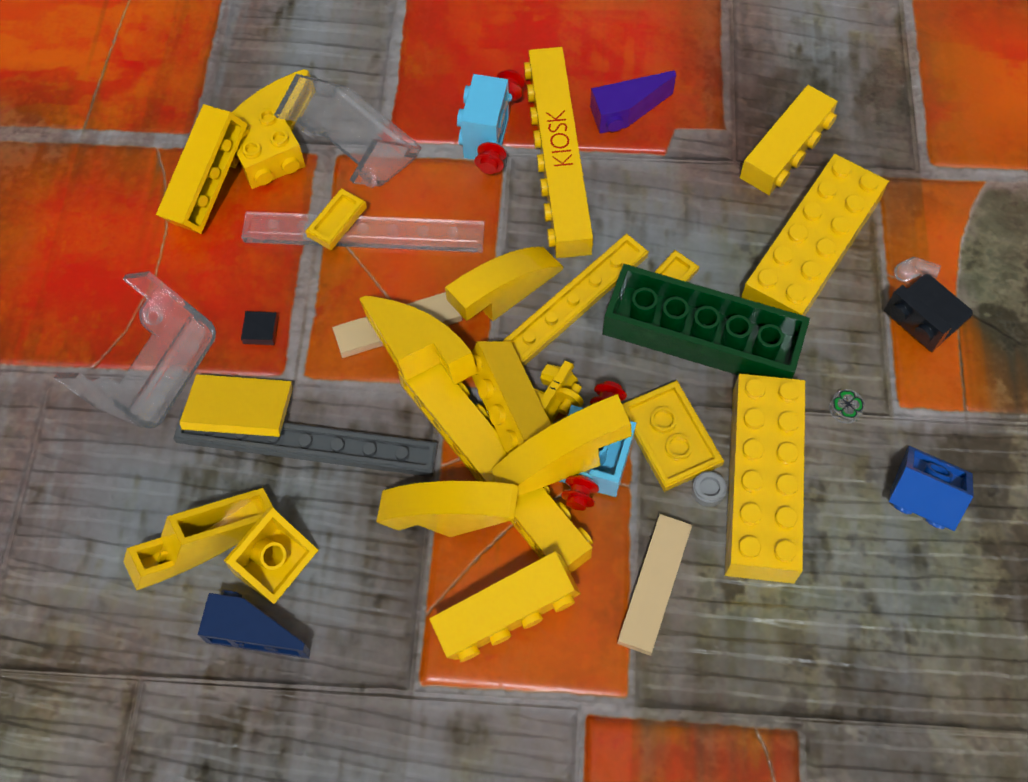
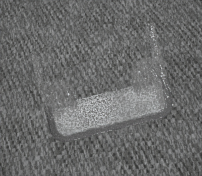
(351, 125)
(162, 367)

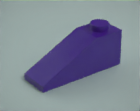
(625, 102)

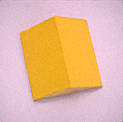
(270, 555)

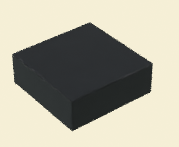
(259, 328)

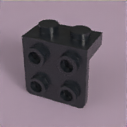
(928, 311)

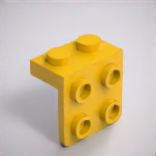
(268, 148)

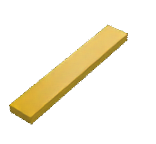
(575, 299)

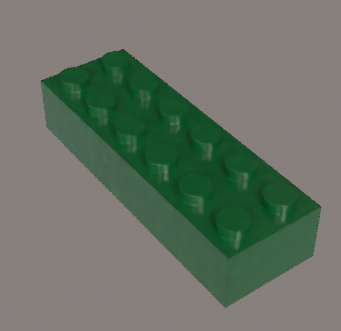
(704, 325)

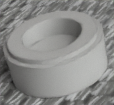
(709, 489)

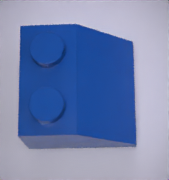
(931, 489)

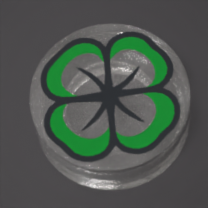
(847, 406)

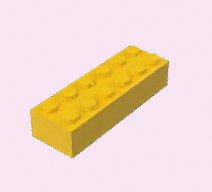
(816, 237)
(766, 479)

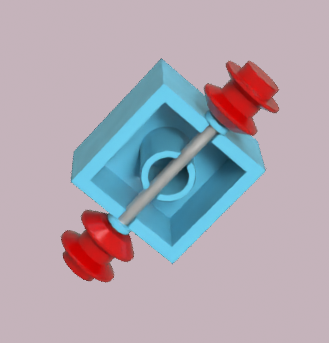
(487, 117)
(613, 459)

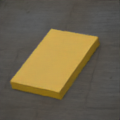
(236, 405)
(672, 436)

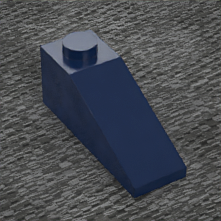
(239, 624)

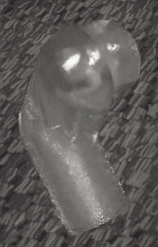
(915, 267)

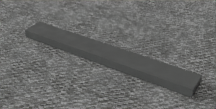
(325, 446)

